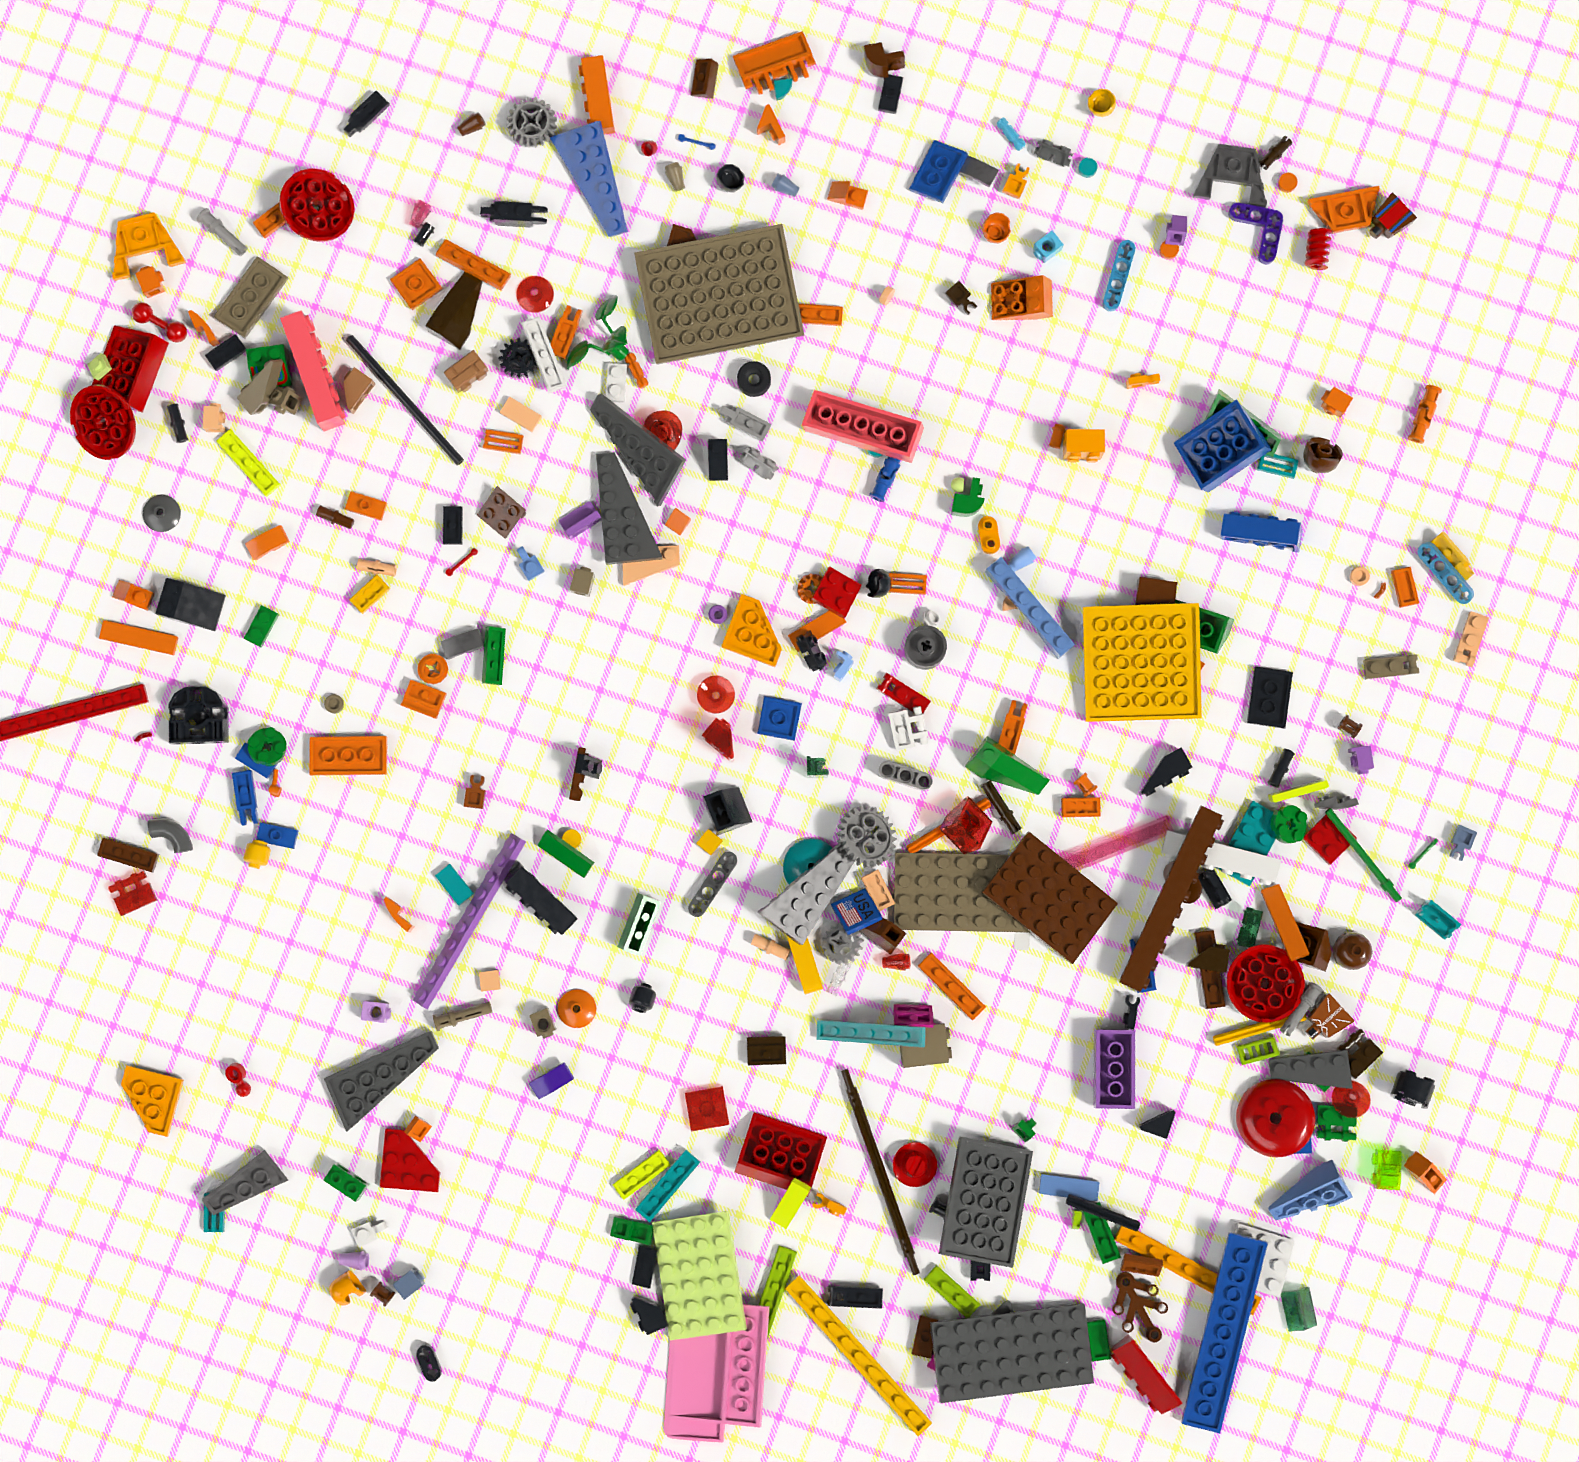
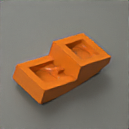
(200, 325)
(267, 542)
(395, 911)

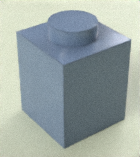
(409, 1283)

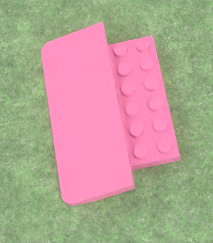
(717, 1380)

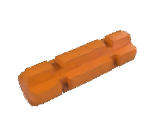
(636, 370)

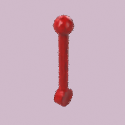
(449, 572)

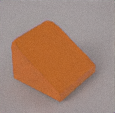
(678, 521)

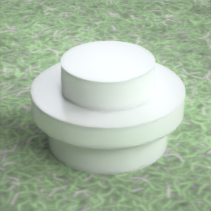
(930, 618)

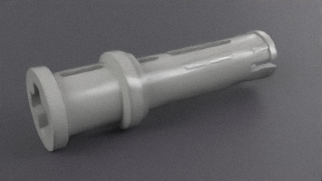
(216, 226)
(1306, 1003)

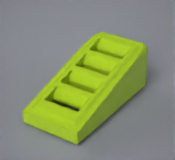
(1272, 1039)

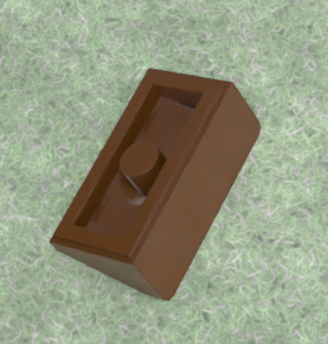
(704, 78)

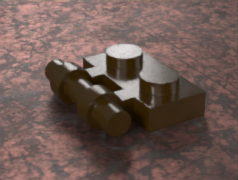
(1363, 1056)

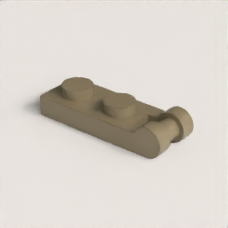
(1390, 667)

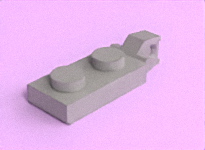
(746, 422)

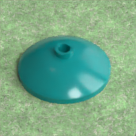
(801, 855)

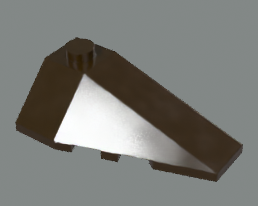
(456, 312)

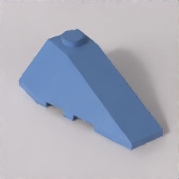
(1317, 1188)

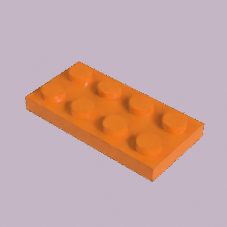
(348, 755)

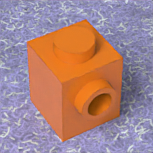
(150, 281)
(1335, 402)

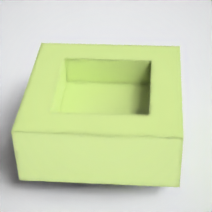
(99, 366)

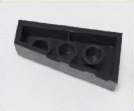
(540, 899)

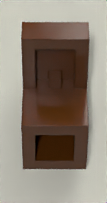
(880, 63)

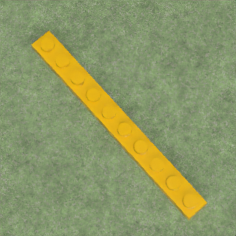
(858, 1355)

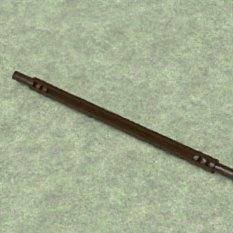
(879, 1169)

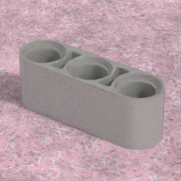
(895, 776)

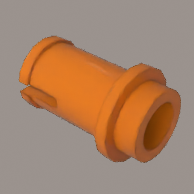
(1057, 435)

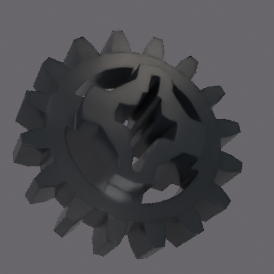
(510, 362)

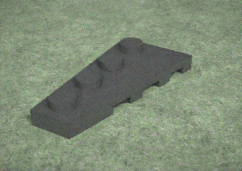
(1317, 1068)

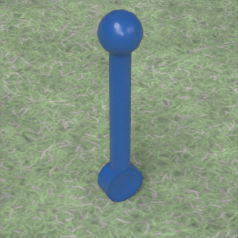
(682, 138)

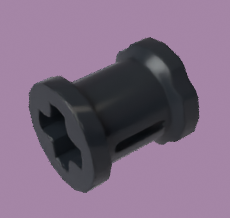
(938, 1207)

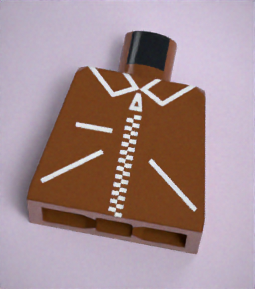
(1327, 1018)

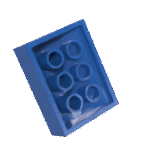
(1222, 446)

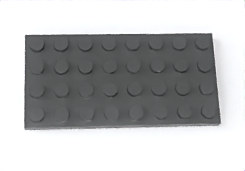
(1011, 1353)

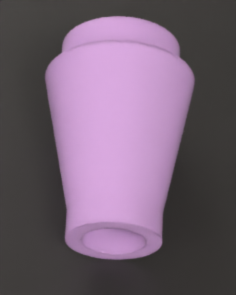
(355, 1260)

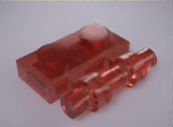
(136, 898)

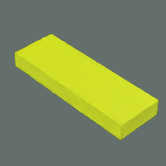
(1299, 790)
(641, 1174)
(790, 1203)

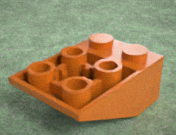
(1022, 299)

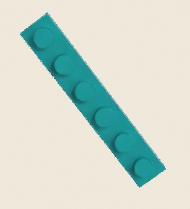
(871, 1033)

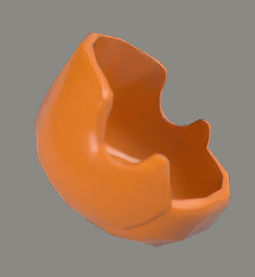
(996, 228)

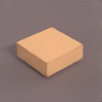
(489, 980)

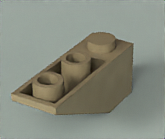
(257, 394)

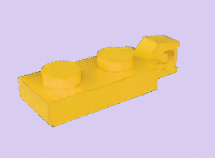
(1453, 554)

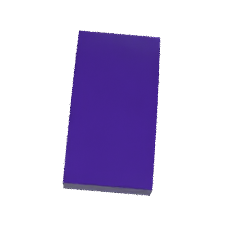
(551, 1081)

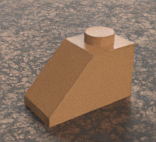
(356, 388)

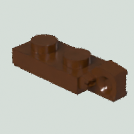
(576, 792)

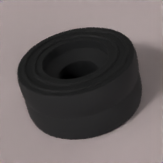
(749, 369)

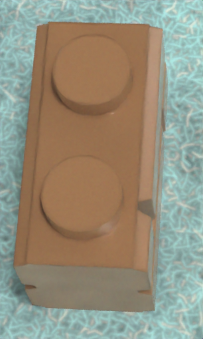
(466, 372)

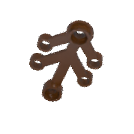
(1137, 1303)

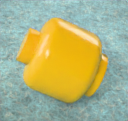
(257, 854)

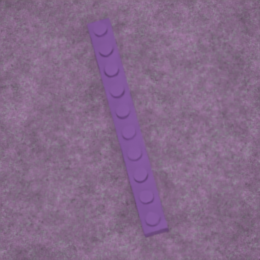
(469, 921)

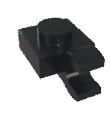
(1129, 1018)

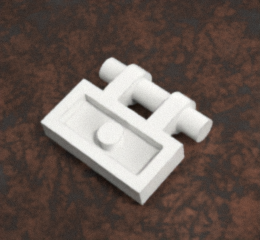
(902, 730)

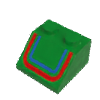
(259, 356)

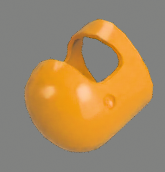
(345, 1285)

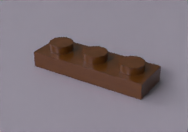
(128, 855)

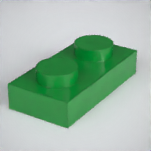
(261, 626)

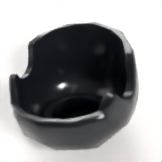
(730, 178)
(878, 583)

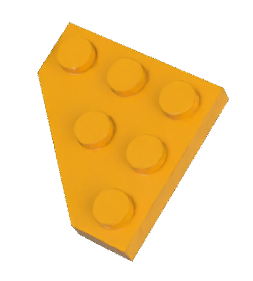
(752, 633)
(153, 1097)

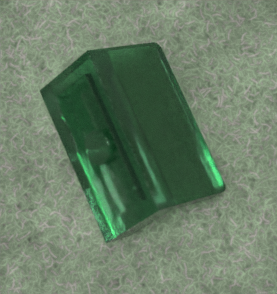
(1298, 1309)

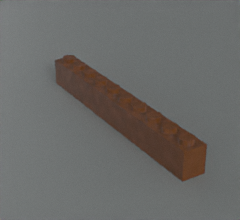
(1170, 898)

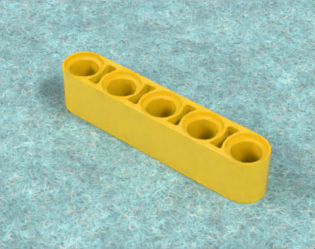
(806, 966)

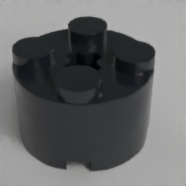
(1413, 1089)

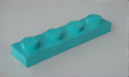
(667, 1185)

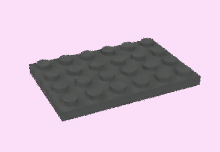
(985, 1202)

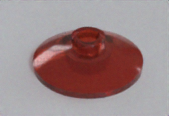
(538, 302)
(711, 685)
(1351, 1107)

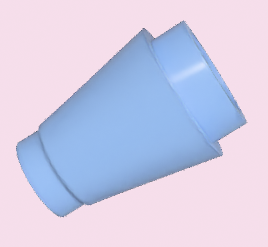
(1022, 559)

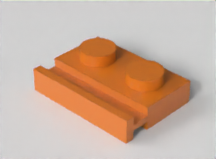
(423, 699)

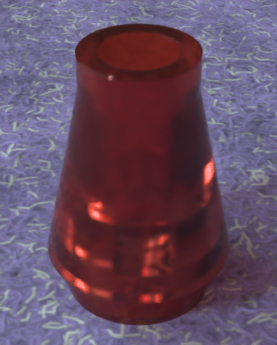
(897, 962)

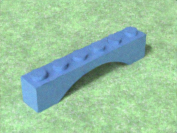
(1032, 609)

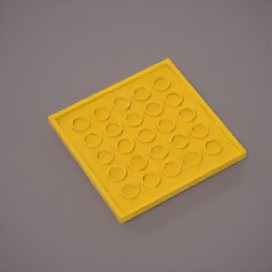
(1142, 662)

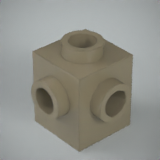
(285, 400)

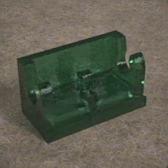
(814, 768)

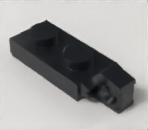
(366, 113)

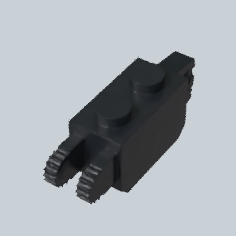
(514, 214)

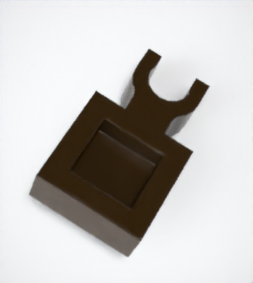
(959, 295)

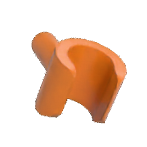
(273, 789)

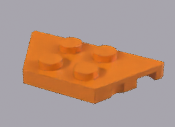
(1346, 210)

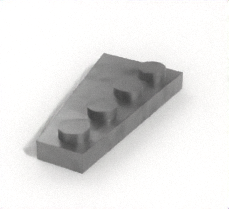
(249, 1181)

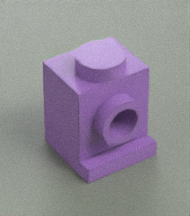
(1176, 230)
(1361, 759)

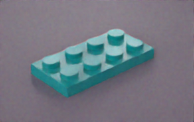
(1253, 835)

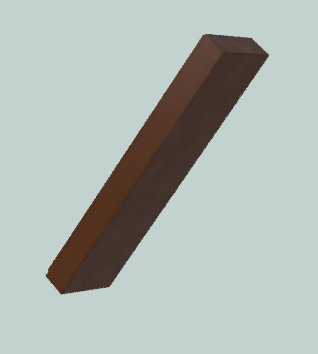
(1210, 980)

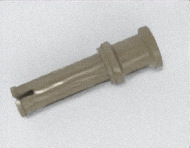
(453, 1018)

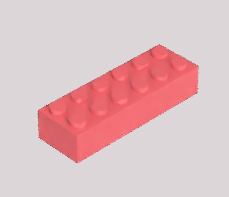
(312, 369)
(863, 426)

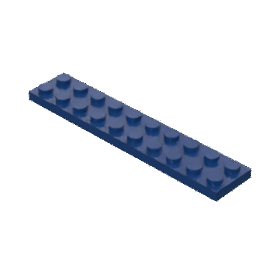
(1224, 1332)

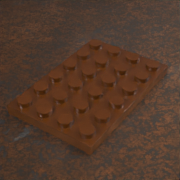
(1049, 897)

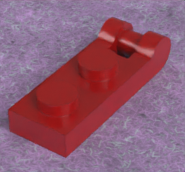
(902, 694)

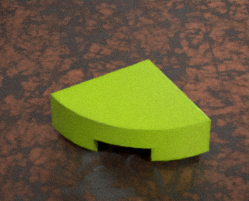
(1076, 1218)

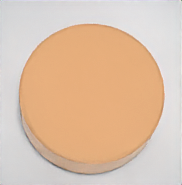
(886, 295)
(1359, 576)

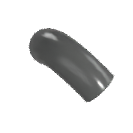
(173, 832)

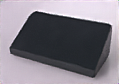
(644, 1266)

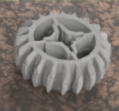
(540, 111)

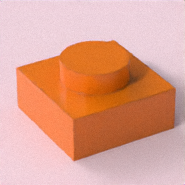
(417, 1128)

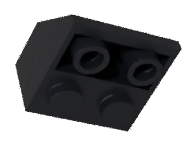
(727, 810)

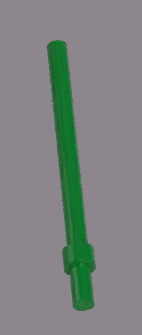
(1386, 884)

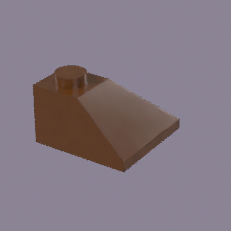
(1318, 946)

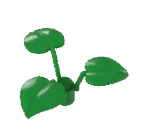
(612, 346)

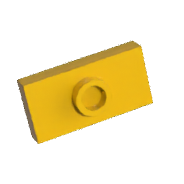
(369, 594)

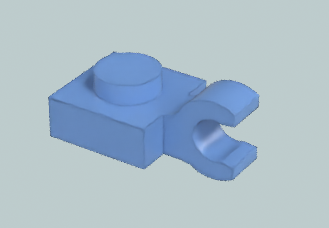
(530, 566)

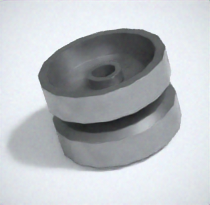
(930, 637)

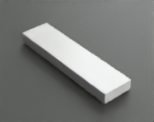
(543, 355)

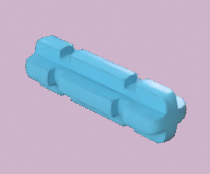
(1011, 134)

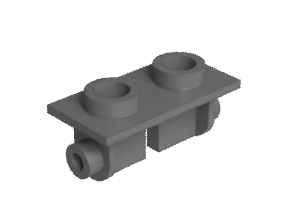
(1060, 154)

